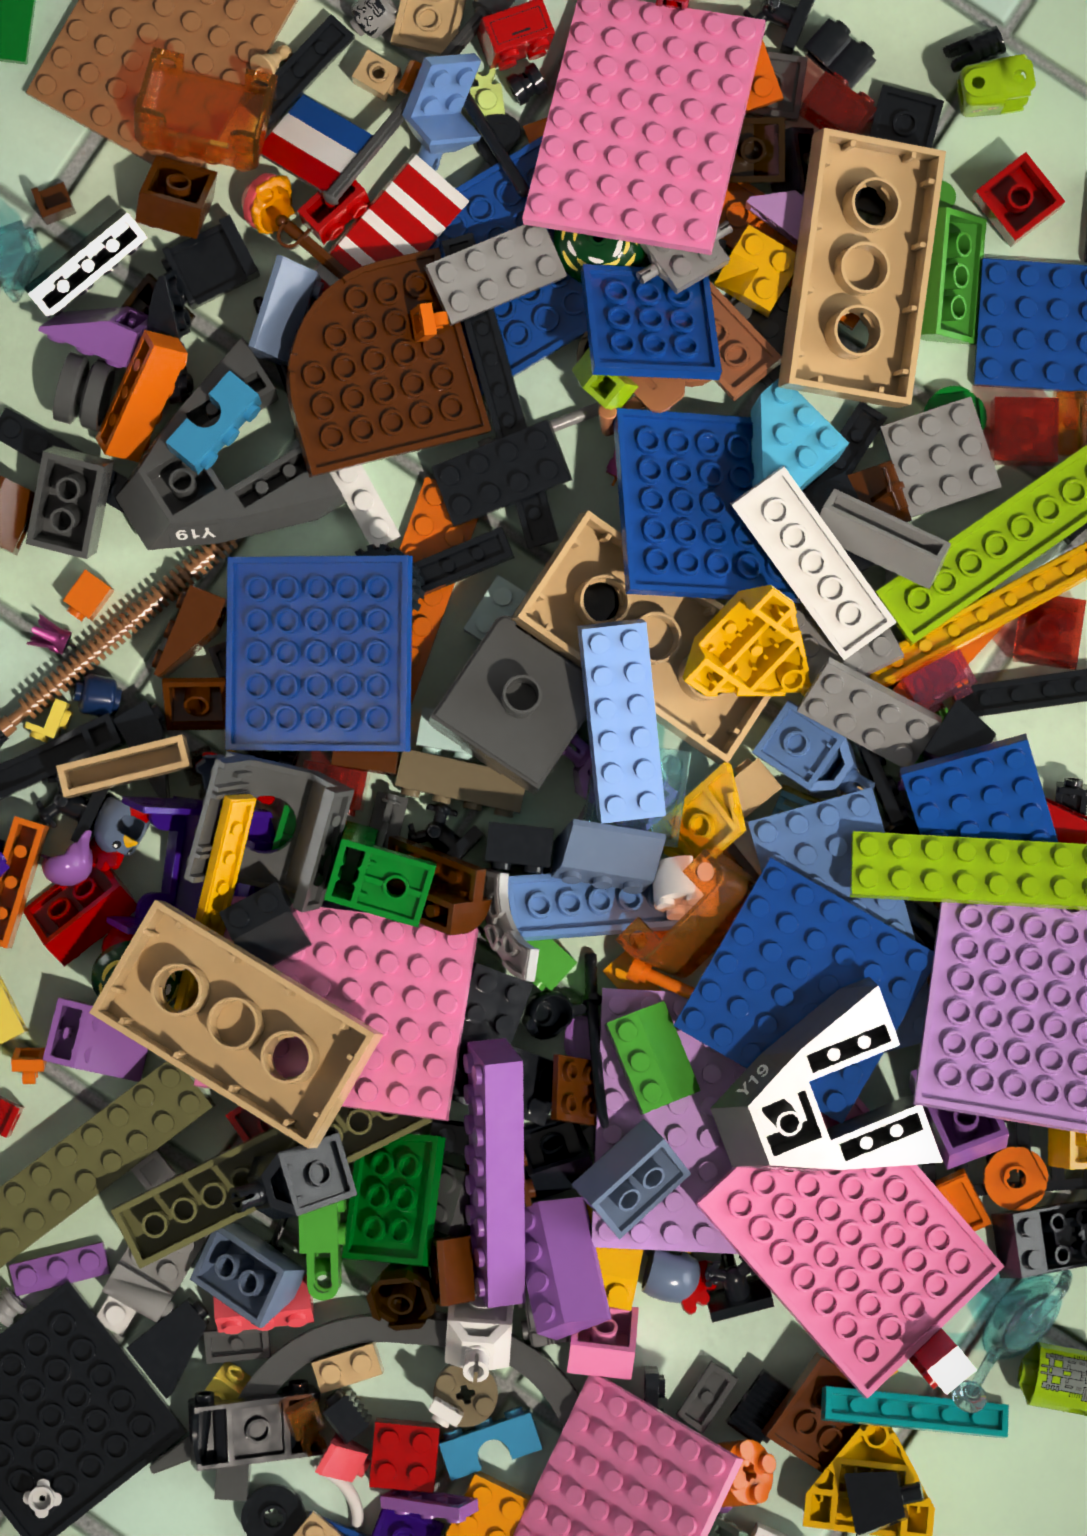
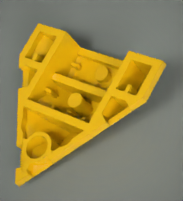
(750, 648)
(868, 1450)

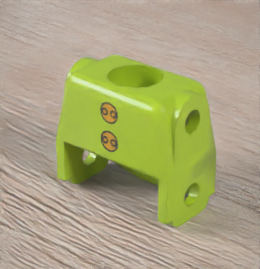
(995, 86)

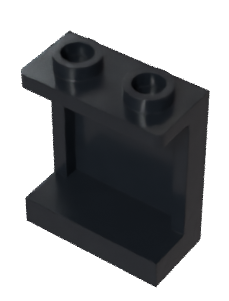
(211, 263)

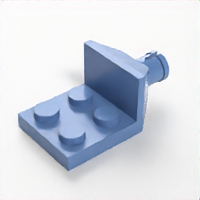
(437, 104)
(810, 755)

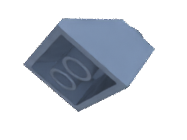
(284, 305)
(607, 856)
(631, 1178)
(247, 1274)

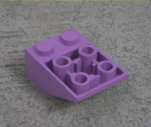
(100, 332)
(90, 1044)

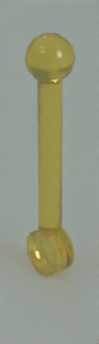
(800, 794)

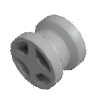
(10, 1306)

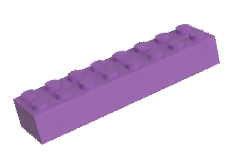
(495, 1170)

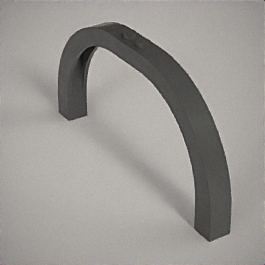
(549, 1379)

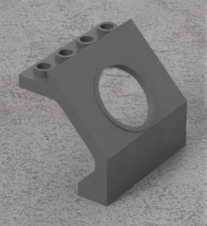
(308, 857)

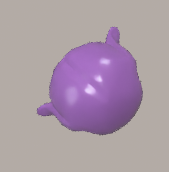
(73, 865)

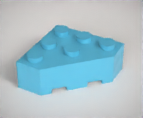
(792, 436)

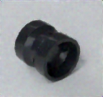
(526, 84)

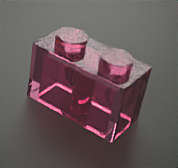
(940, 681)

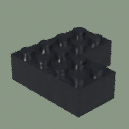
(494, 1013)

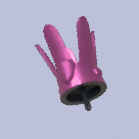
(51, 636)

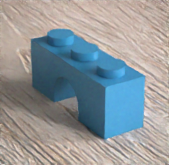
(200, 445)
(515, 1430)

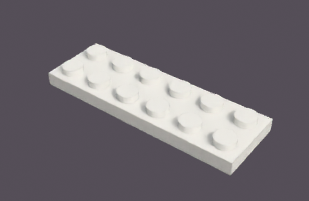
(813, 562)

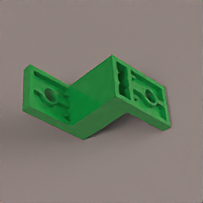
(364, 870)

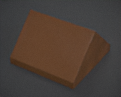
(195, 703)
(452, 1270)

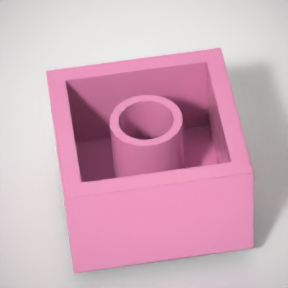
(606, 1347)

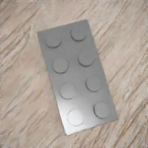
(495, 272)
(869, 713)

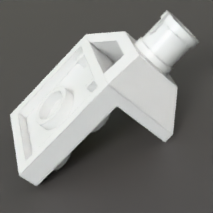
(478, 1337)

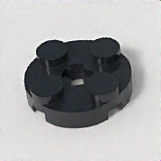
(269, 1497)

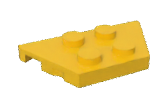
(710, 815)

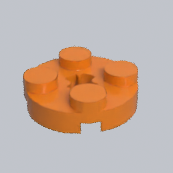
(1033, 1183)

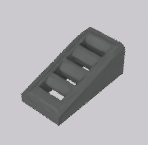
(176, 1455)

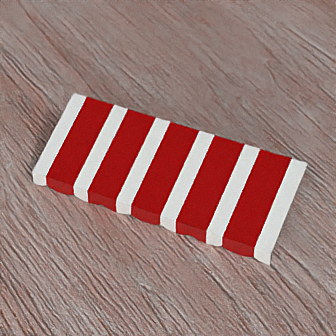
(399, 220)

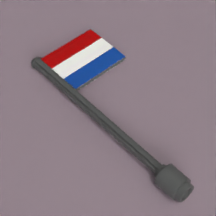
(333, 151)

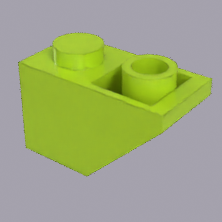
(605, 389)

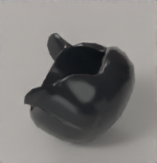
(549, 1014)

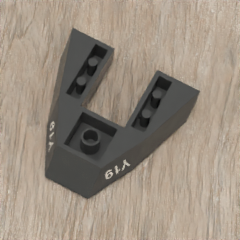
(182, 508)
(772, 1114)

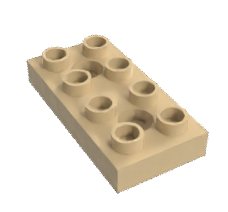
(861, 268)
(556, 607)
(236, 1024)

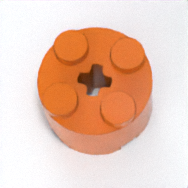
(754, 1475)

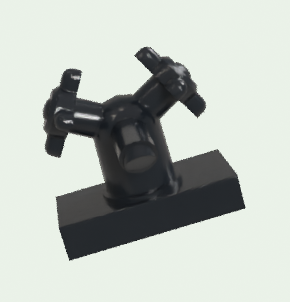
(786, 16)
(77, 808)
(442, 837)
(737, 1294)

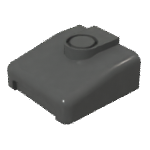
(514, 705)

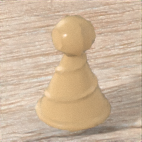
(270, 62)

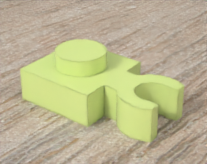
(488, 95)

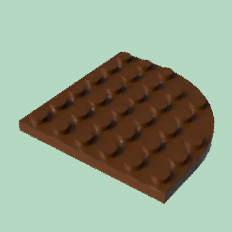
(364, 383)

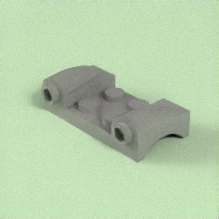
(153, 1286)

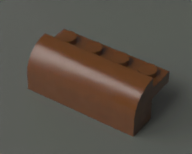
(456, 892)

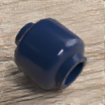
(97, 695)

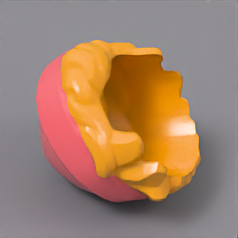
(265, 200)

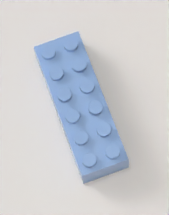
(621, 720)

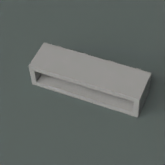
(884, 539)

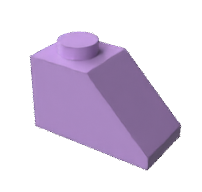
(779, 211)

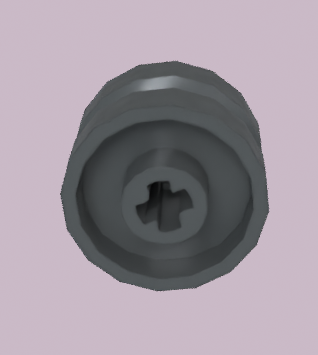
(83, 391)

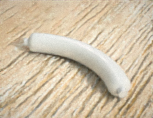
(353, 1500)

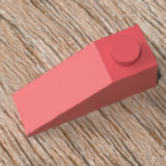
(343, 1460)

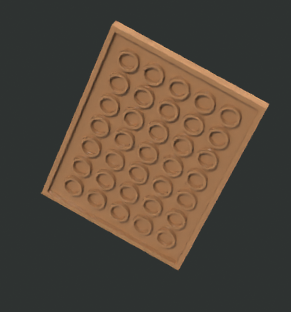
(107, 44)

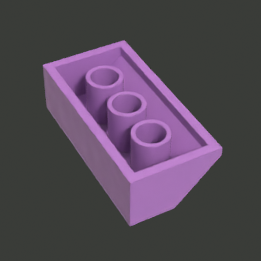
(563, 1269)

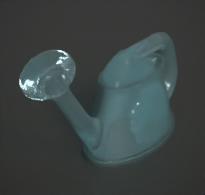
(1013, 1328)

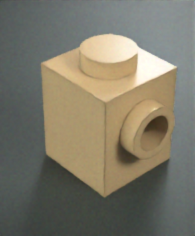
(377, 76)

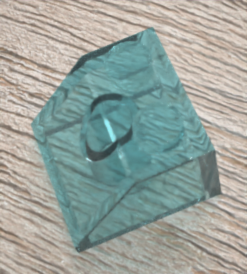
(17, 258)

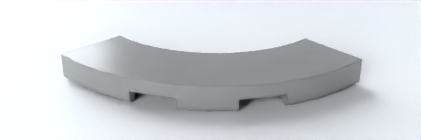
(503, 936)

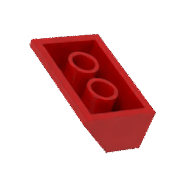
(76, 915)

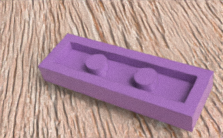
(58, 1268)
(430, 1505)

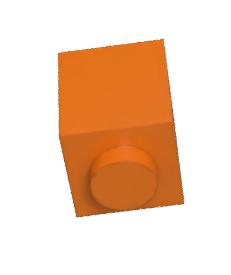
(87, 596)

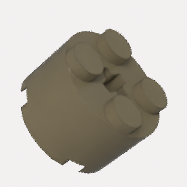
(480, 1404)

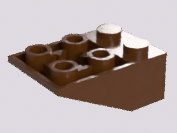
(196, 625)

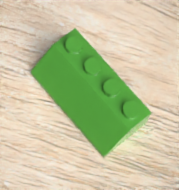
(954, 278)

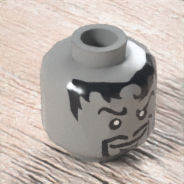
(373, 16)

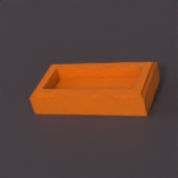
(964, 1198)

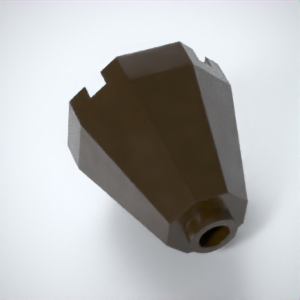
(402, 1296)

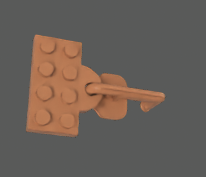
(743, 358)

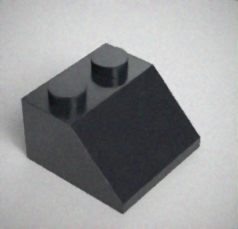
(266, 925)
(555, 1156)

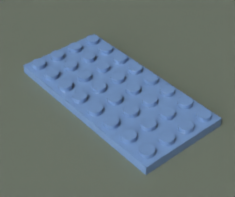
(818, 846)

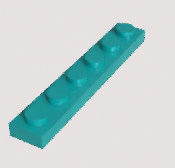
(912, 1412)

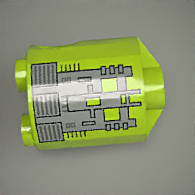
(1054, 1378)

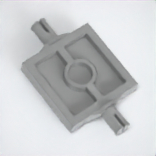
(681, 267)

